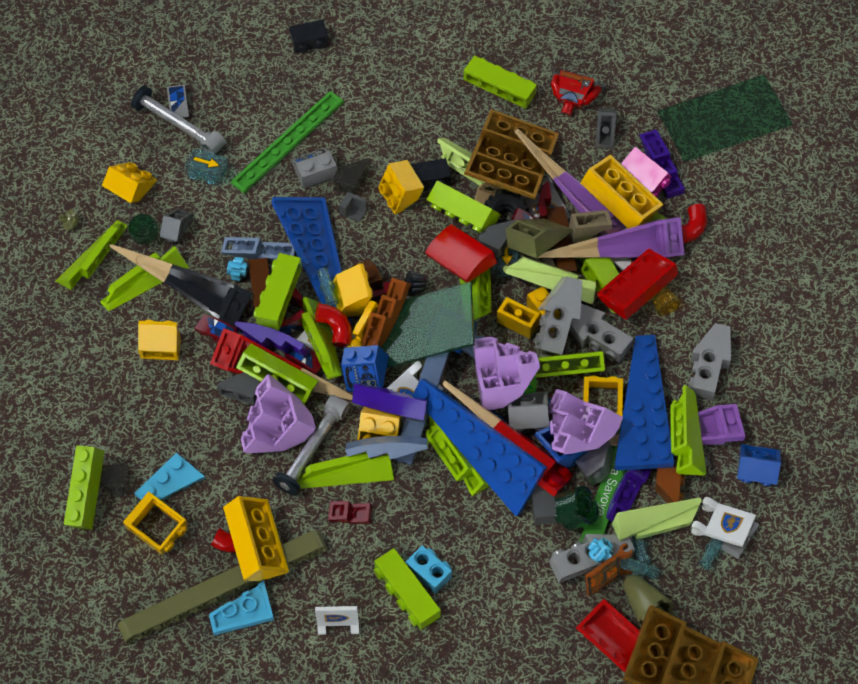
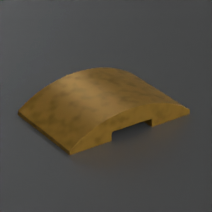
(505, 160)
(679, 655)

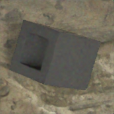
(353, 207)

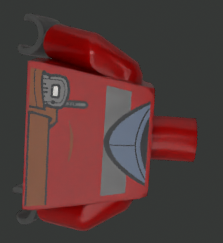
(574, 90)

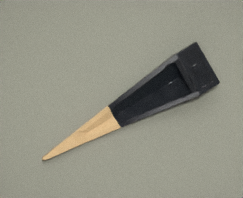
(214, 295)

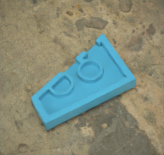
(170, 479)
(245, 611)

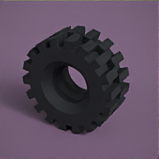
(506, 202)

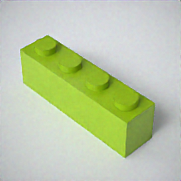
(500, 81)
(463, 207)
(278, 291)
(260, 363)
(570, 364)
(84, 487)
(407, 589)

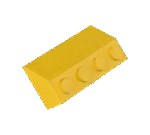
(621, 192)
(255, 538)

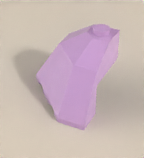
(502, 371)
(276, 420)
(580, 424)

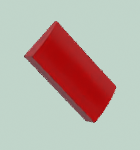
(460, 254)
(638, 283)
(610, 633)

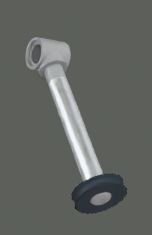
(210, 141)
(334, 410)

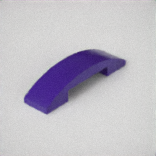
(626, 491)

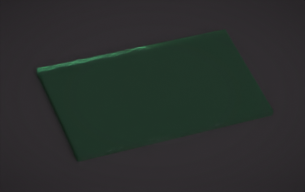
(724, 118)
(432, 325)

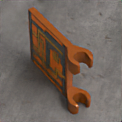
(607, 571)

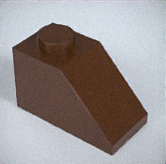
(374, 277)

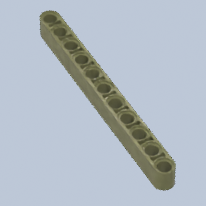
(211, 591)

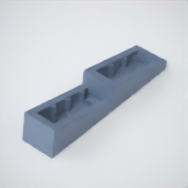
(255, 248)

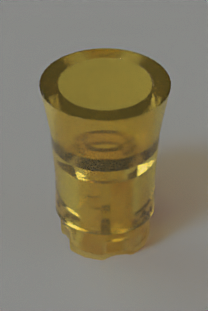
(665, 302)

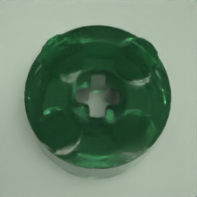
(575, 508)

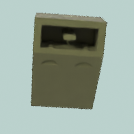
(534, 236)

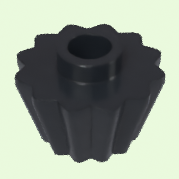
(417, 281)

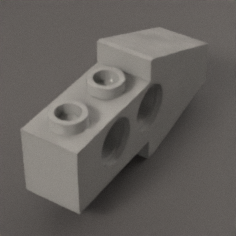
(567, 299)
(593, 320)
(717, 348)
(565, 570)

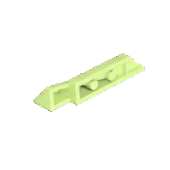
(458, 158)
(547, 276)
(655, 519)

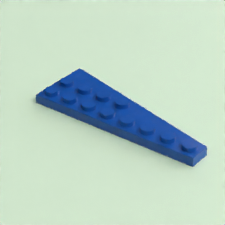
(311, 235)
(644, 427)
(498, 460)

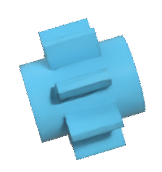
(237, 268)
(600, 549)

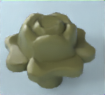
(69, 220)

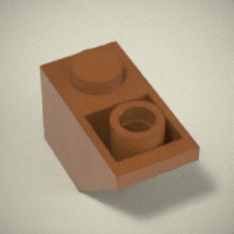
(669, 483)

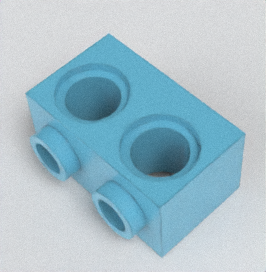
(425, 572)

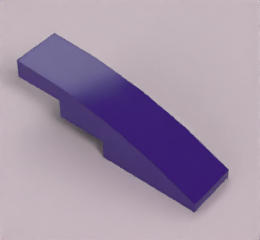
(659, 153)
(267, 337)
(389, 401)

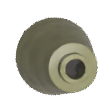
(642, 594)

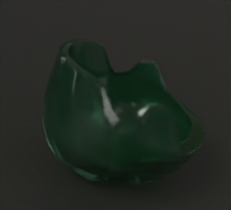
(143, 229)

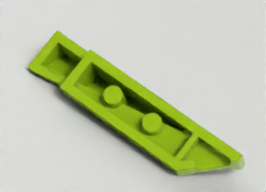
(598, 270)

